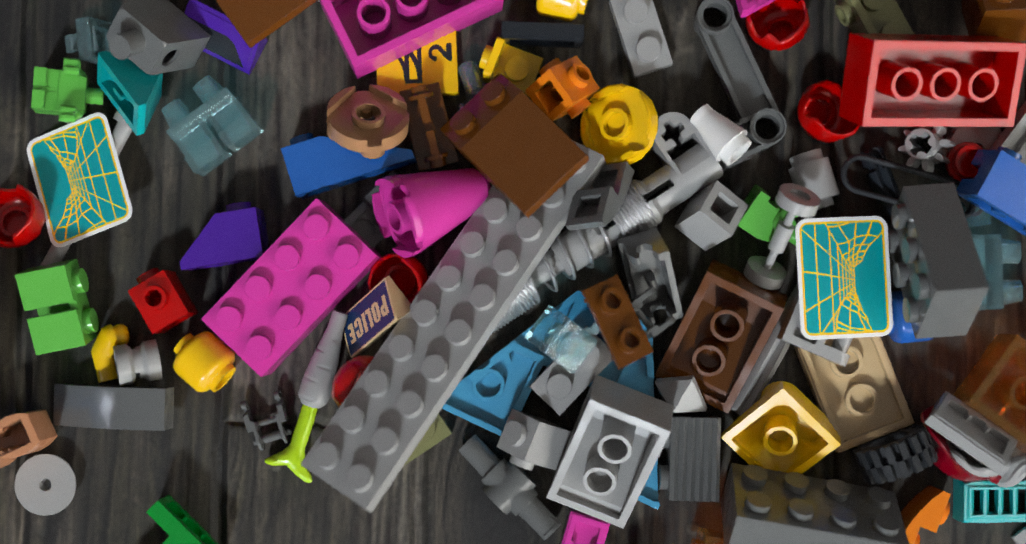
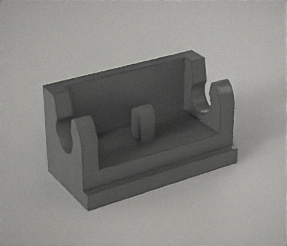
(648, 265)

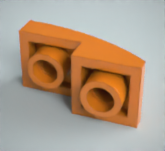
(927, 511)

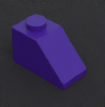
(229, 239)

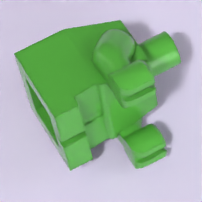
(64, 91)
(763, 215)

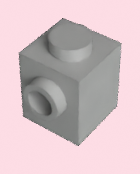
(711, 215)
(533, 441)

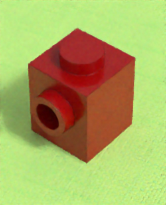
(162, 300)

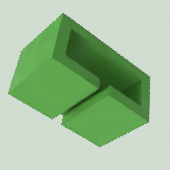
(61, 304)

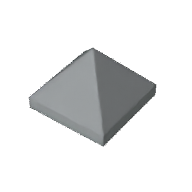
(682, 393)

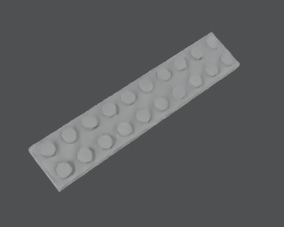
(438, 340)

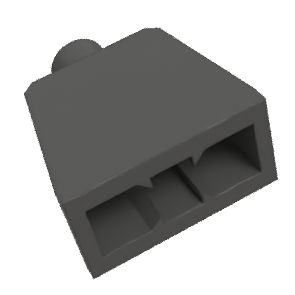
(156, 36)

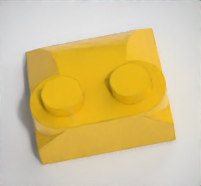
(782, 431)

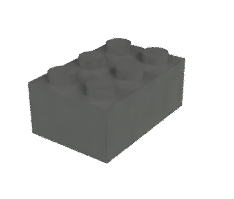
(935, 261)

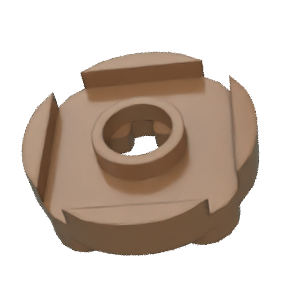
(368, 137)

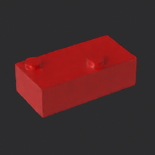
(931, 80)

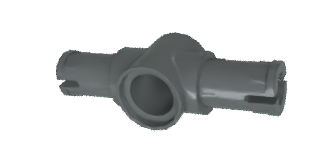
(509, 487)

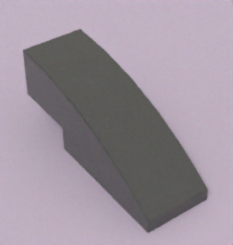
(114, 406)

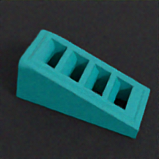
(964, 502)

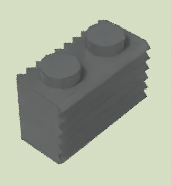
(692, 459)

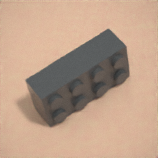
(802, 509)

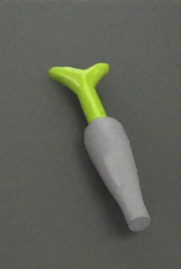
(313, 394)

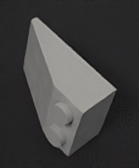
(611, 451)

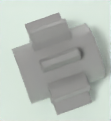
(935, 139)

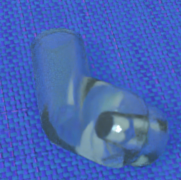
(471, 80)

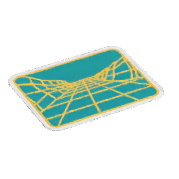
(79, 180)
(844, 277)

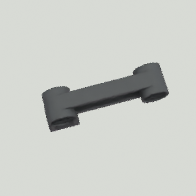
(739, 77)

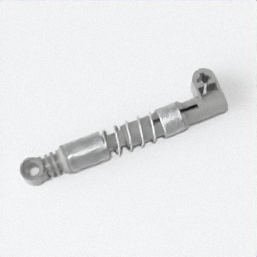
(580, 247)

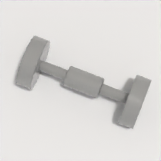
(797, 202)

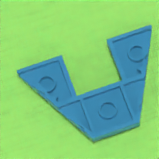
(505, 378)

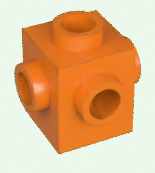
(563, 88)

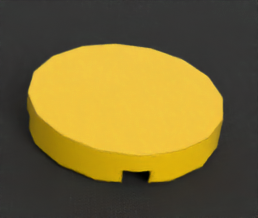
(619, 124)

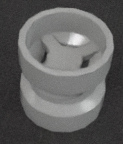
(137, 362)

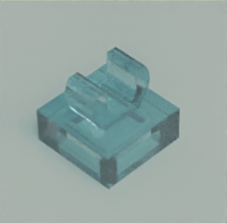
(89, 38)

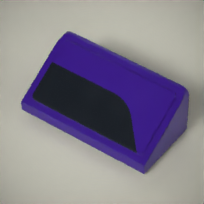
(225, 40)

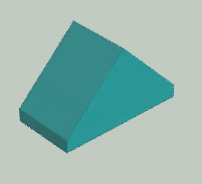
(129, 90)

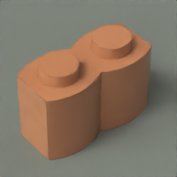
(24, 434)

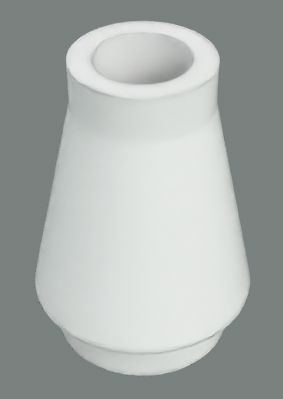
(722, 136)

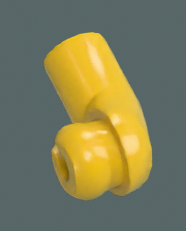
(103, 352)

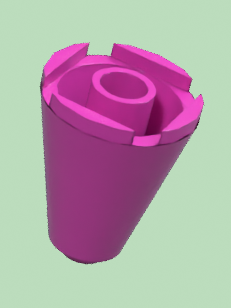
(426, 206)

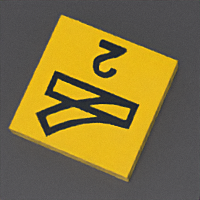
(424, 66)

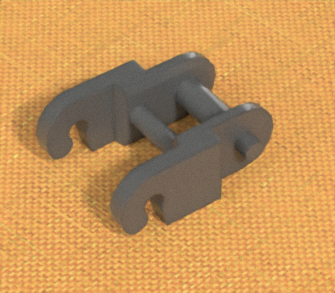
(650, 330)
(254, 425)

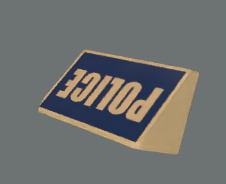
(374, 315)

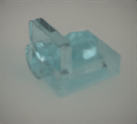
(561, 339)

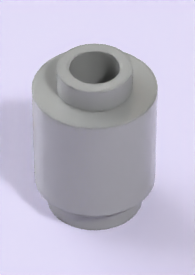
(816, 174)

